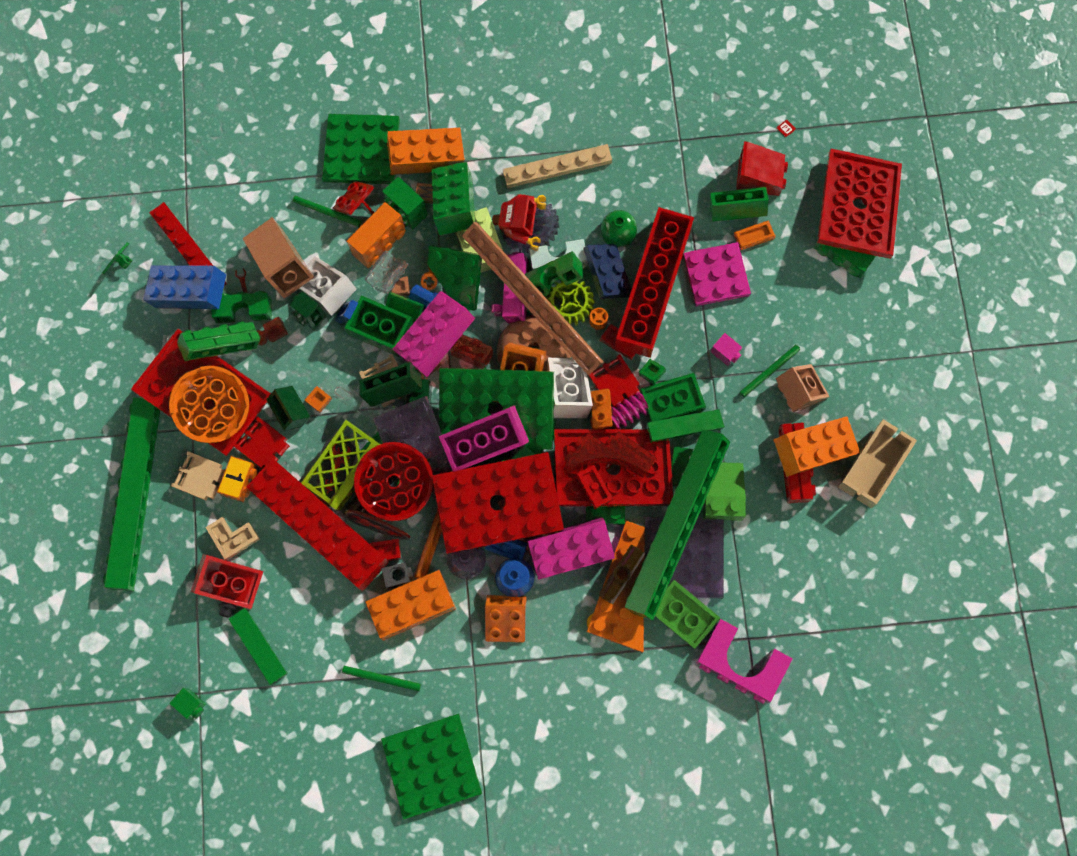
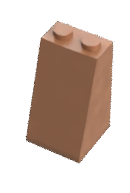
(277, 258)

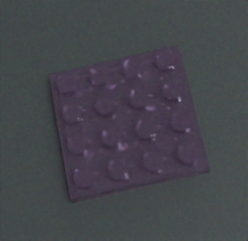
(702, 559)

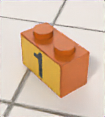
(236, 478)

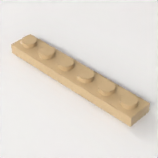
(557, 166)

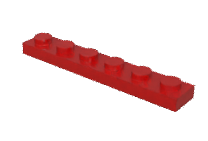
(179, 236)

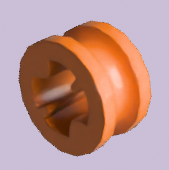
(424, 283)

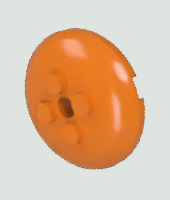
(205, 385)

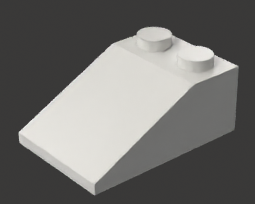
(328, 287)
(571, 389)

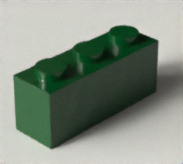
(390, 384)

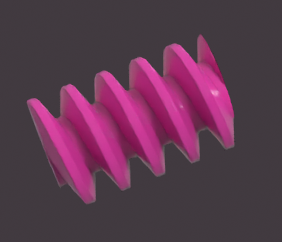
(628, 410)

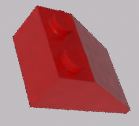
(226, 581)

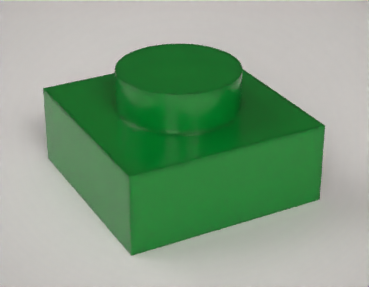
(652, 371)

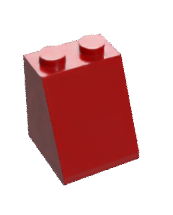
(761, 168)

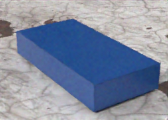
(346, 311)

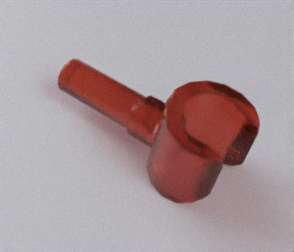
(242, 280)

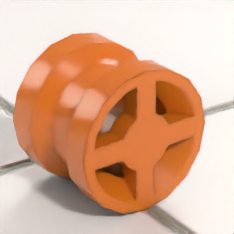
(598, 314)

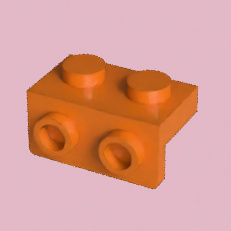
(601, 409)

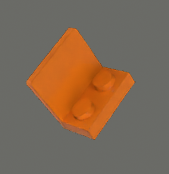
(505, 618)

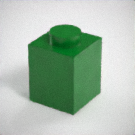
(188, 704)

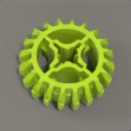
(580, 312)

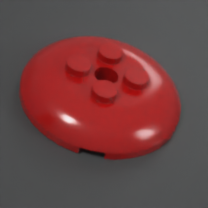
(373, 477)

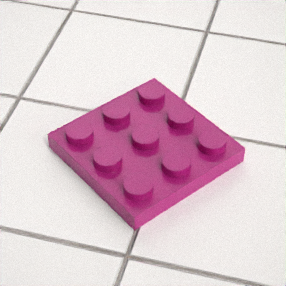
(717, 274)

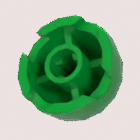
(619, 228)

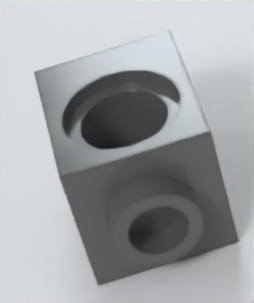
(388, 574)

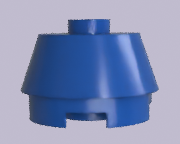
(514, 577)

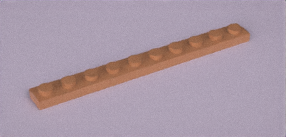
(532, 298)

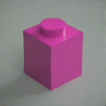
(726, 350)

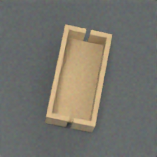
(877, 464)

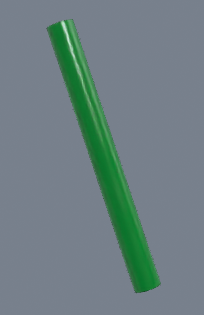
(327, 211)
(770, 370)
(381, 678)

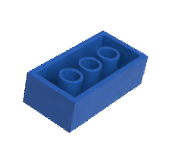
(184, 287)

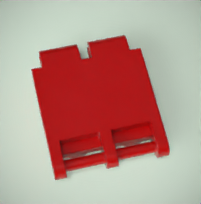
(617, 379)
(262, 443)

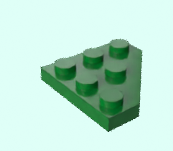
(457, 273)

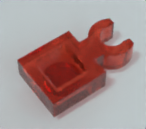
(273, 331)

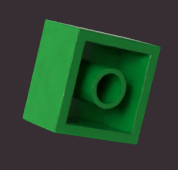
(405, 202)

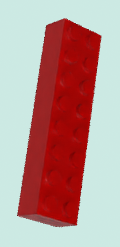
(654, 282)
(317, 524)

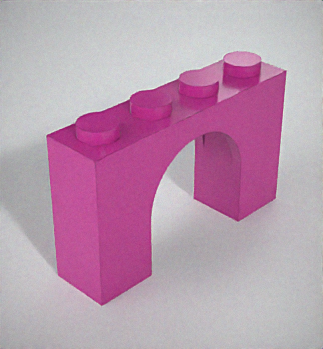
(714, 659)

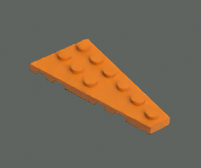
(614, 620)

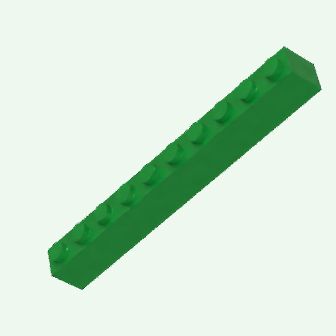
(132, 496)
(677, 524)

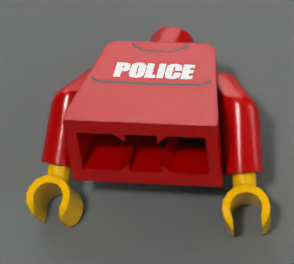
(518, 218)

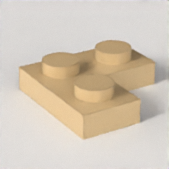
(230, 542)

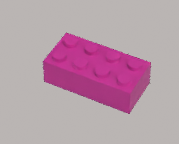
(434, 333)
(484, 439)
(571, 548)

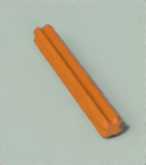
(429, 548)

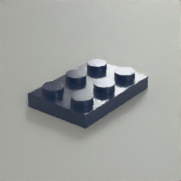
(607, 271)

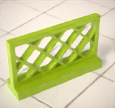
(347, 488)

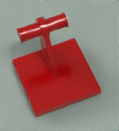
(353, 198)

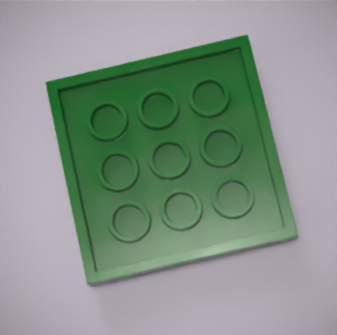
(358, 148)
(431, 766)

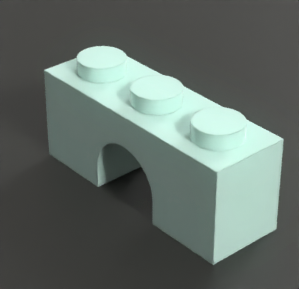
(543, 257)

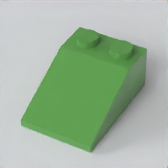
(727, 494)

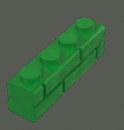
(218, 340)

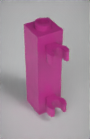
(512, 307)

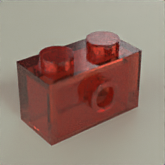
(472, 351)

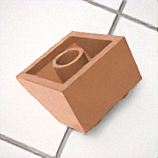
(801, 387)

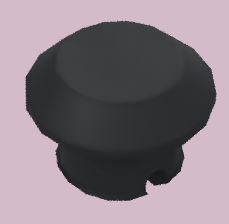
(226, 609)

